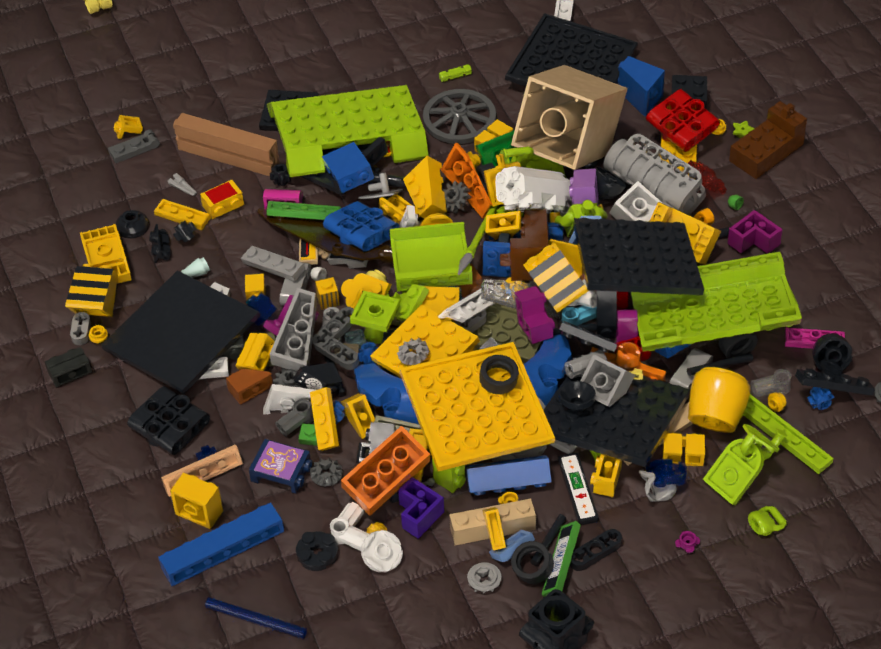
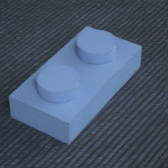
(511, 544)

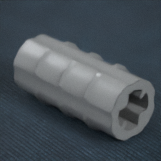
(578, 365)

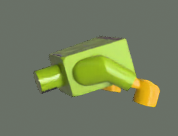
(588, 208)

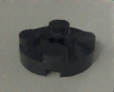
(314, 540)

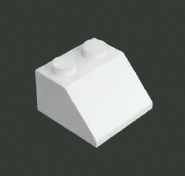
(635, 204)

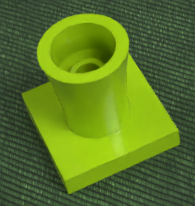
(375, 314)

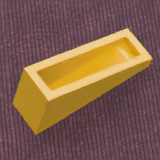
(494, 528)

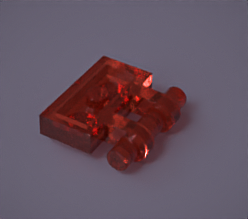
(709, 177)

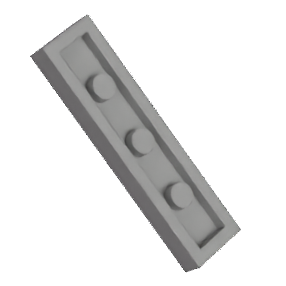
(273, 263)

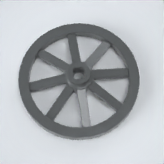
(458, 113)

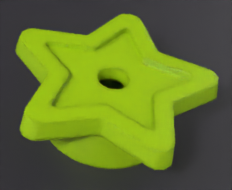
(742, 129)

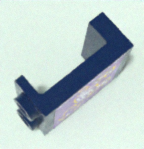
(281, 464)

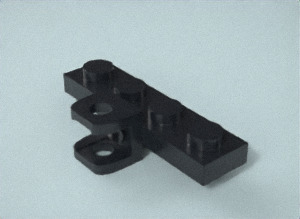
(832, 378)

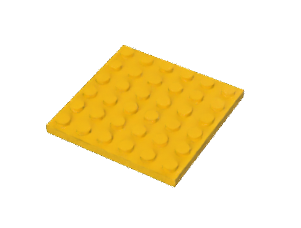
(467, 421)

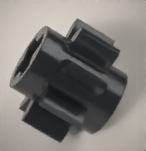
(280, 175)
(184, 231)

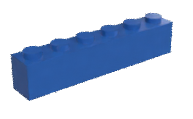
(221, 544)

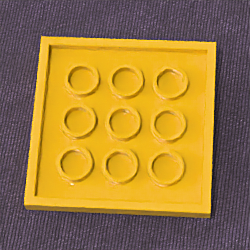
(440, 334)

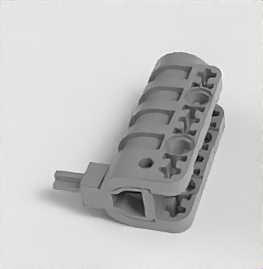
(662, 179)

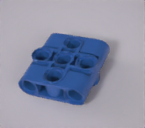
(360, 225)

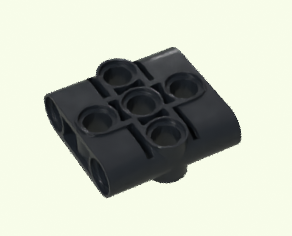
(168, 420)

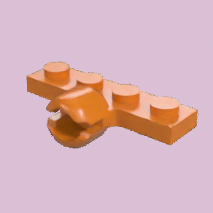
(629, 358)

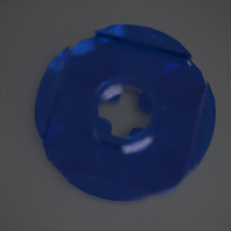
(667, 472)

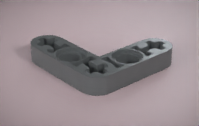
(331, 340)

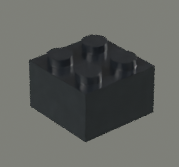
(693, 85)

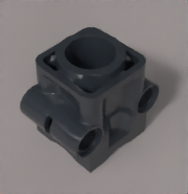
(556, 623)

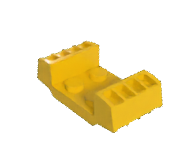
(701, 235)
(105, 248)

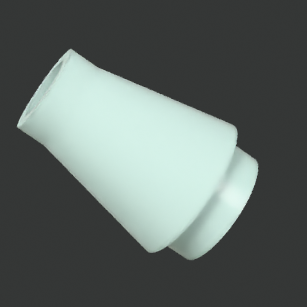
(197, 268)

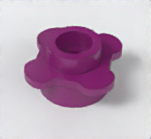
(687, 536)

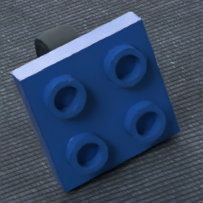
(491, 256)

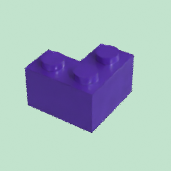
(421, 505)

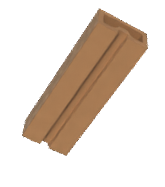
(226, 144)

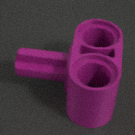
(626, 325)

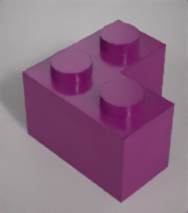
(754, 230)
(532, 315)

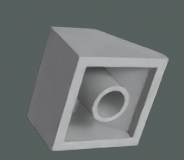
(607, 379)

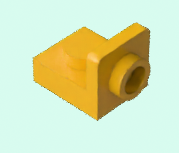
(127, 124)

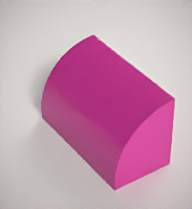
(278, 195)

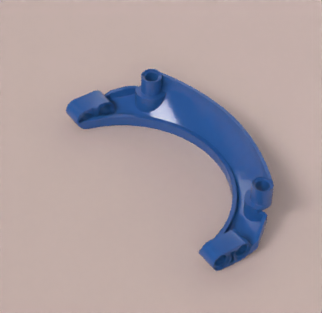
(390, 393)

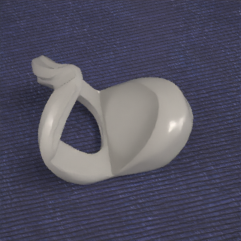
(659, 493)

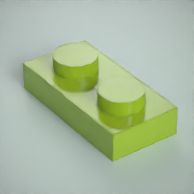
(413, 299)

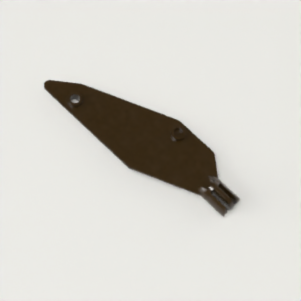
(315, 234)

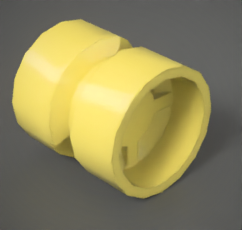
(94, 5)

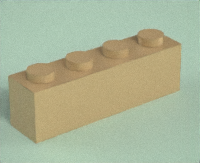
(471, 525)

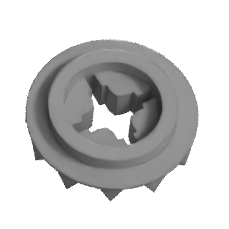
(411, 358)
(482, 570)

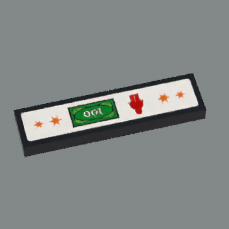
(578, 489)

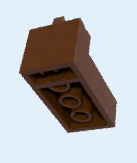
(769, 141)
(532, 242)

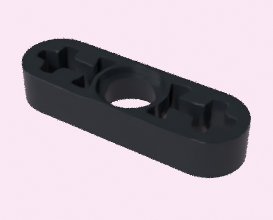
(599, 541)

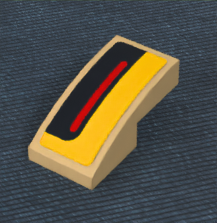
(307, 252)

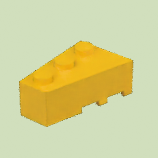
(426, 188)

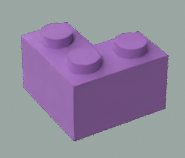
(584, 186)

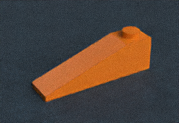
(460, 169)

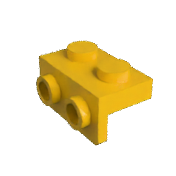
(394, 207)

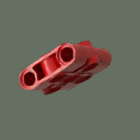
(683, 120)

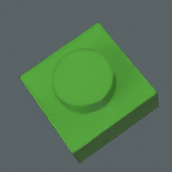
(308, 435)

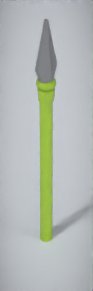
(471, 250)

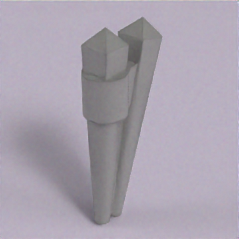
(180, 183)

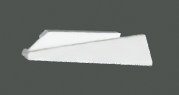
(466, 308)

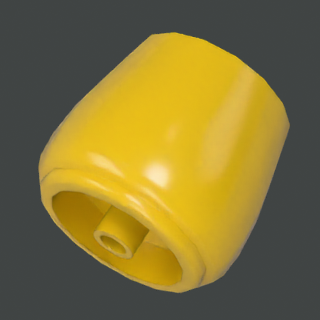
(718, 399)

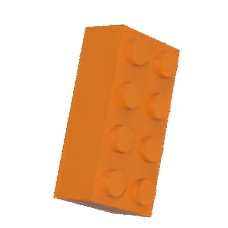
(385, 470)

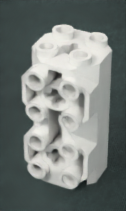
(532, 189)

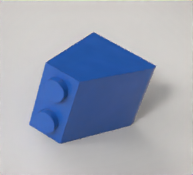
(643, 82)

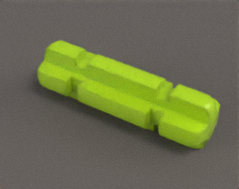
(455, 73)

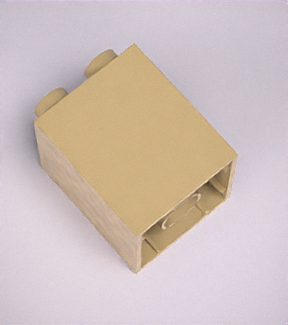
(569, 116)

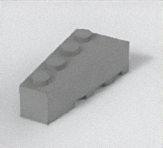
(295, 336)

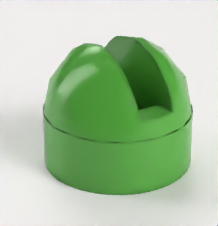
(735, 202)

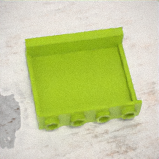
(429, 255)

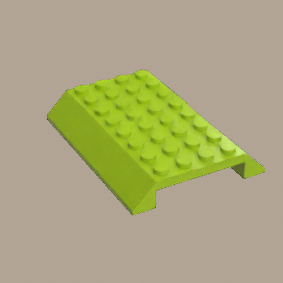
(344, 118)
(736, 300)

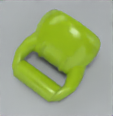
(762, 522)

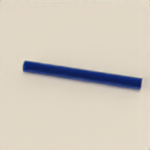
(255, 617)

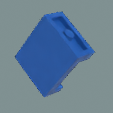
(348, 167)

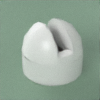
(318, 273)

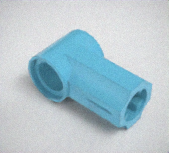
(578, 315)

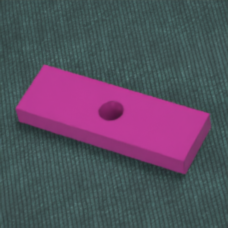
(805, 337)

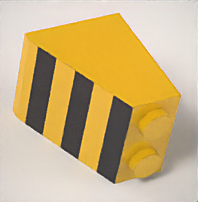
(555, 277)
(93, 290)

